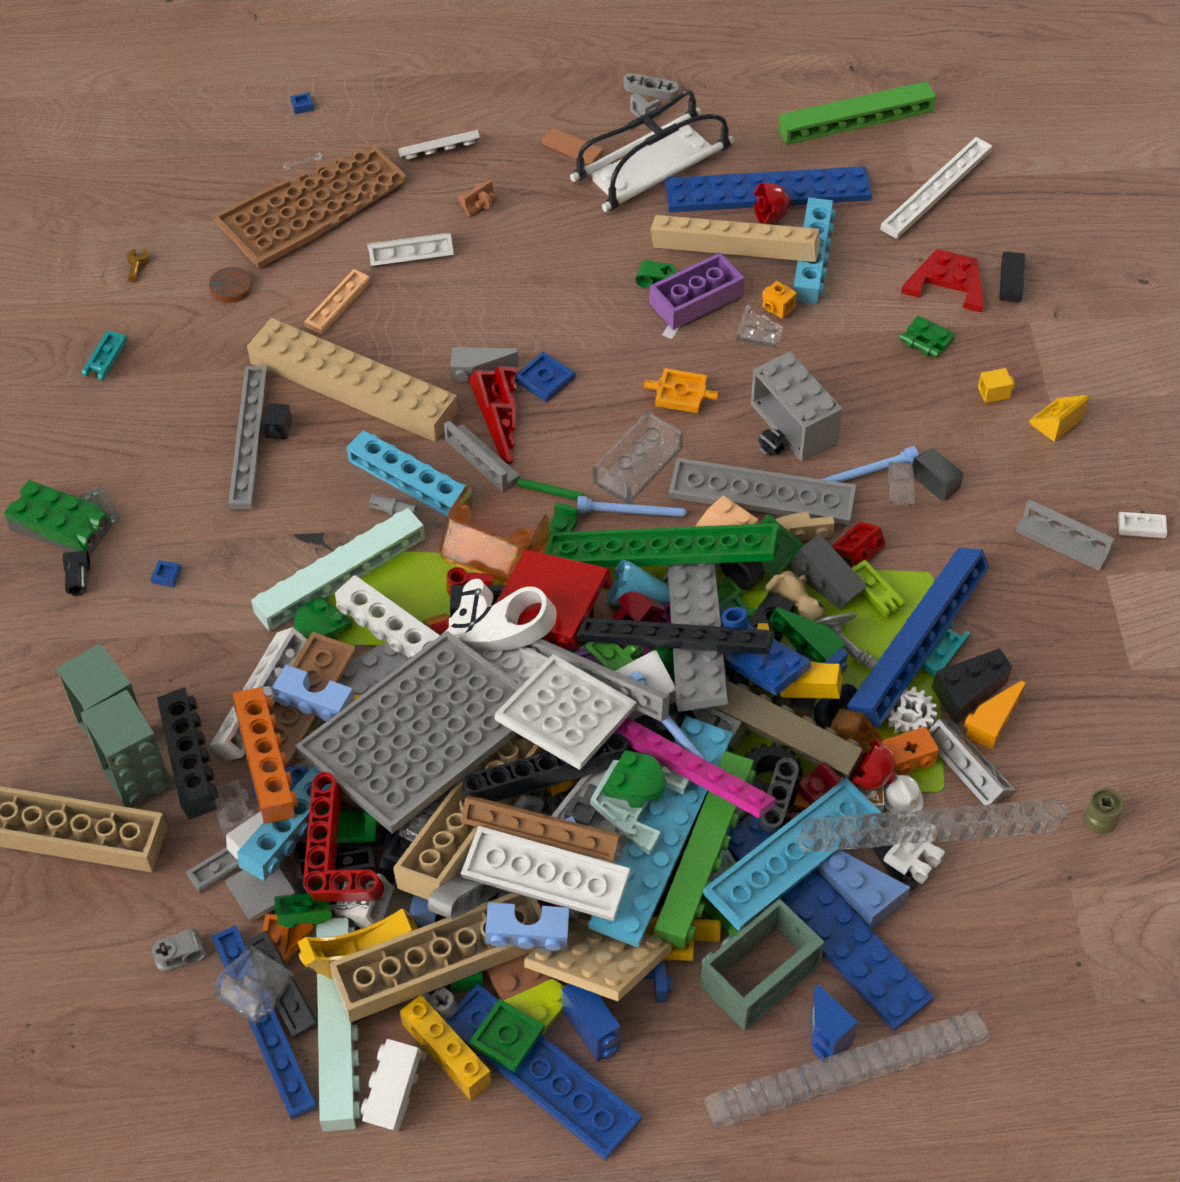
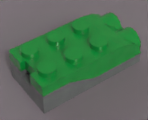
(57, 518)

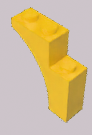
(820, 681)
(319, 952)

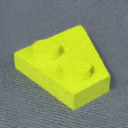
(540, 1002)

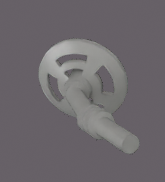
(835, 623)

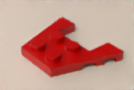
(948, 271)

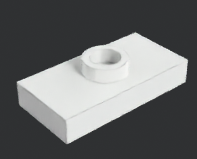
(1142, 525)

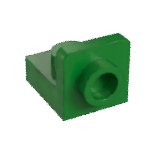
(563, 519)

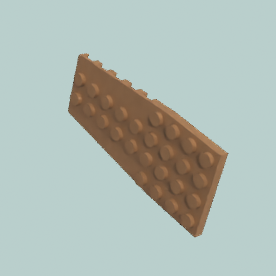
(304, 209)

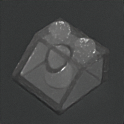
(252, 984)

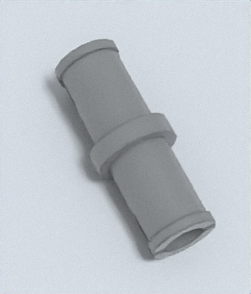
(391, 506)

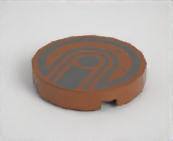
(230, 284)

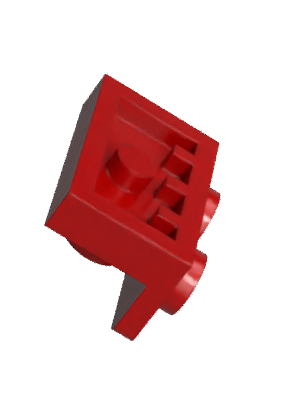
(860, 543)

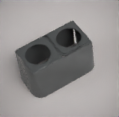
(937, 473)

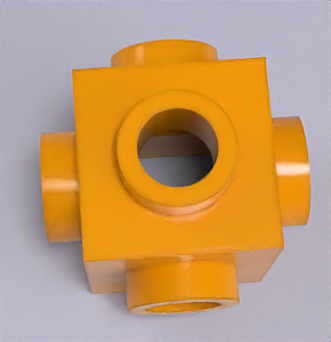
(779, 299)

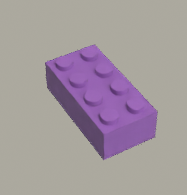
(696, 290)

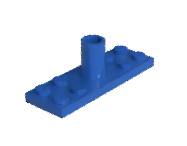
(769, 671)

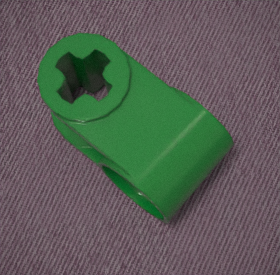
(653, 272)

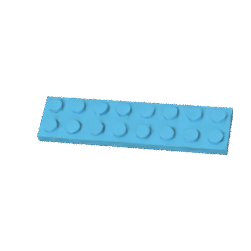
(779, 861)

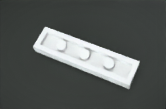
(447, 142)

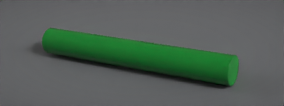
(549, 489)

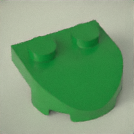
(320, 618)
(636, 779)

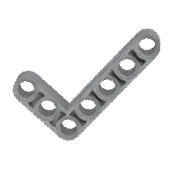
(459, 897)

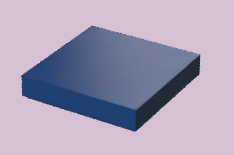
(544, 377)

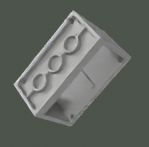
(796, 405)

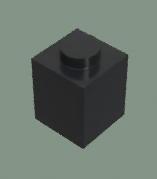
(277, 421)

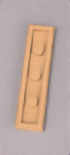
(337, 301)

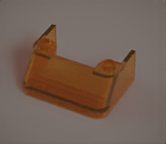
(484, 550)

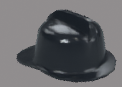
(827, 708)

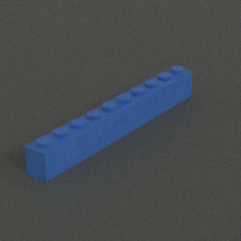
(919, 635)

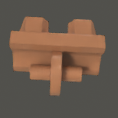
(478, 198)

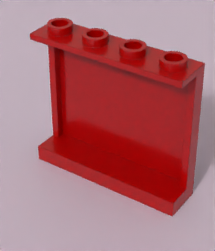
(567, 584)

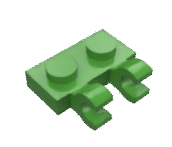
(612, 655)

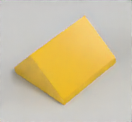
(1060, 416)

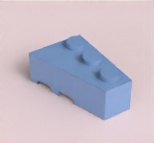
(864, 888)

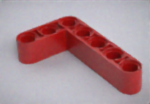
(328, 847)

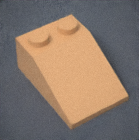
(726, 513)

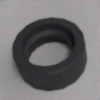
(744, 574)

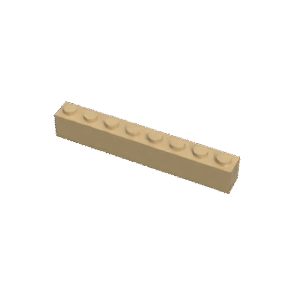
(735, 238)

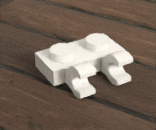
(906, 856)

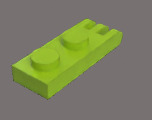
(878, 590)

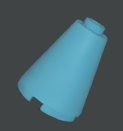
(633, 578)

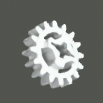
(910, 712)

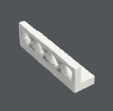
(410, 249)

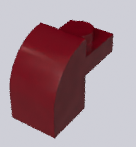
(639, 608)

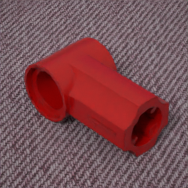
(459, 576)

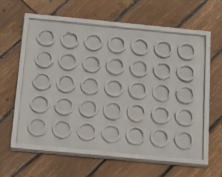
(414, 731)

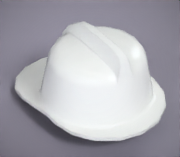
(902, 795)

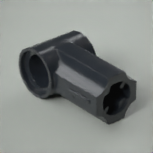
(76, 567)

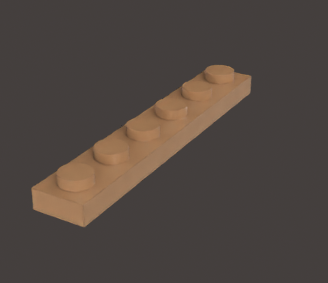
(541, 828)

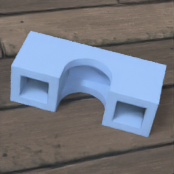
(292, 690)
(547, 932)

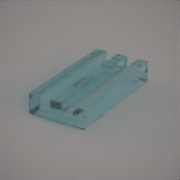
(91, 494)

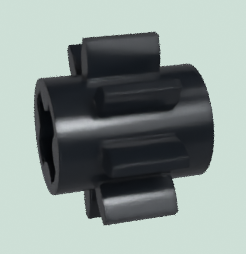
(772, 442)

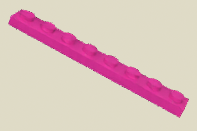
(696, 769)

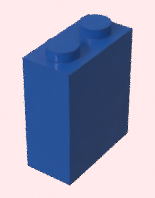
(591, 1021)

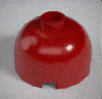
(771, 203)
(875, 767)

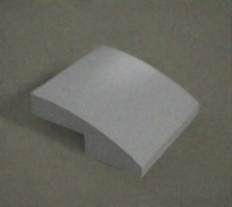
(256, 895)

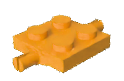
(681, 390)

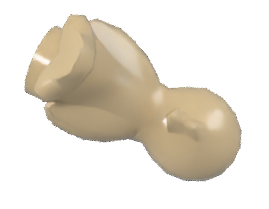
(793, 589)

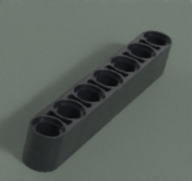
(537, 772)

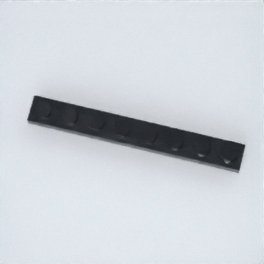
(676, 636)

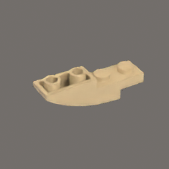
(805, 528)

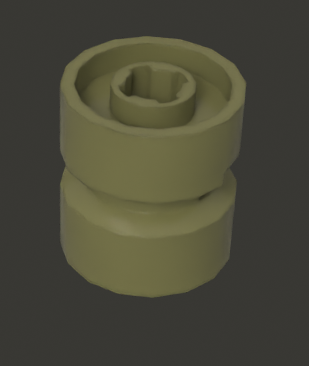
(1103, 811)

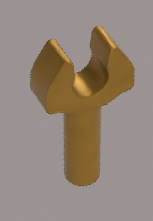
(136, 263)

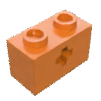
(913, 750)

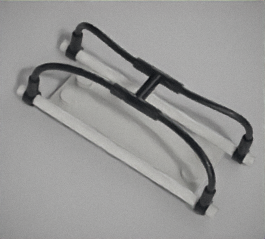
(666, 153)

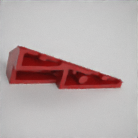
(496, 401)

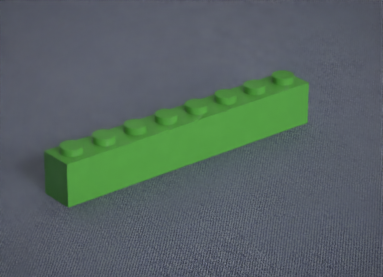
(856, 113)
(701, 859)

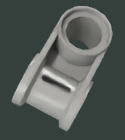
(180, 950)

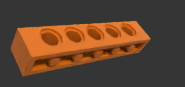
(263, 755)

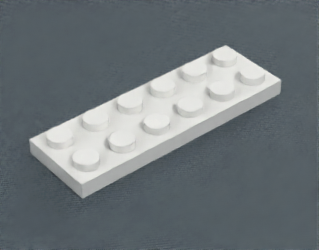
(546, 873)

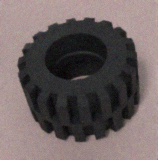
(765, 759)

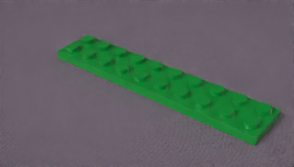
(668, 545)

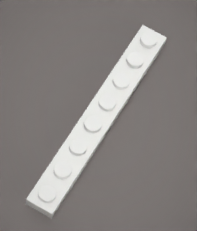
(936, 188)

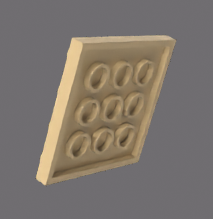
(599, 961)

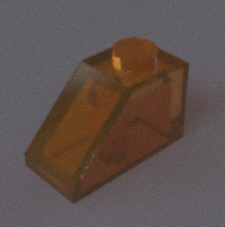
(856, 727)

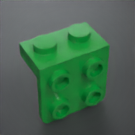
(356, 827)

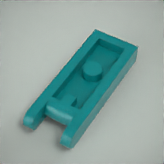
(105, 354)
(944, 650)

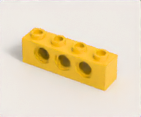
(445, 1047)

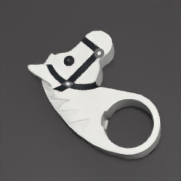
(496, 626)

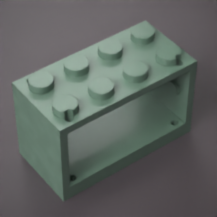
(92, 680)
(126, 749)
(779, 983)

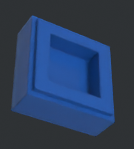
(302, 103)
(166, 573)

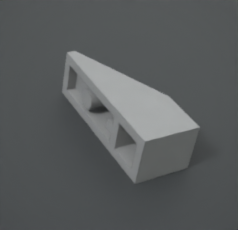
(468, 360)

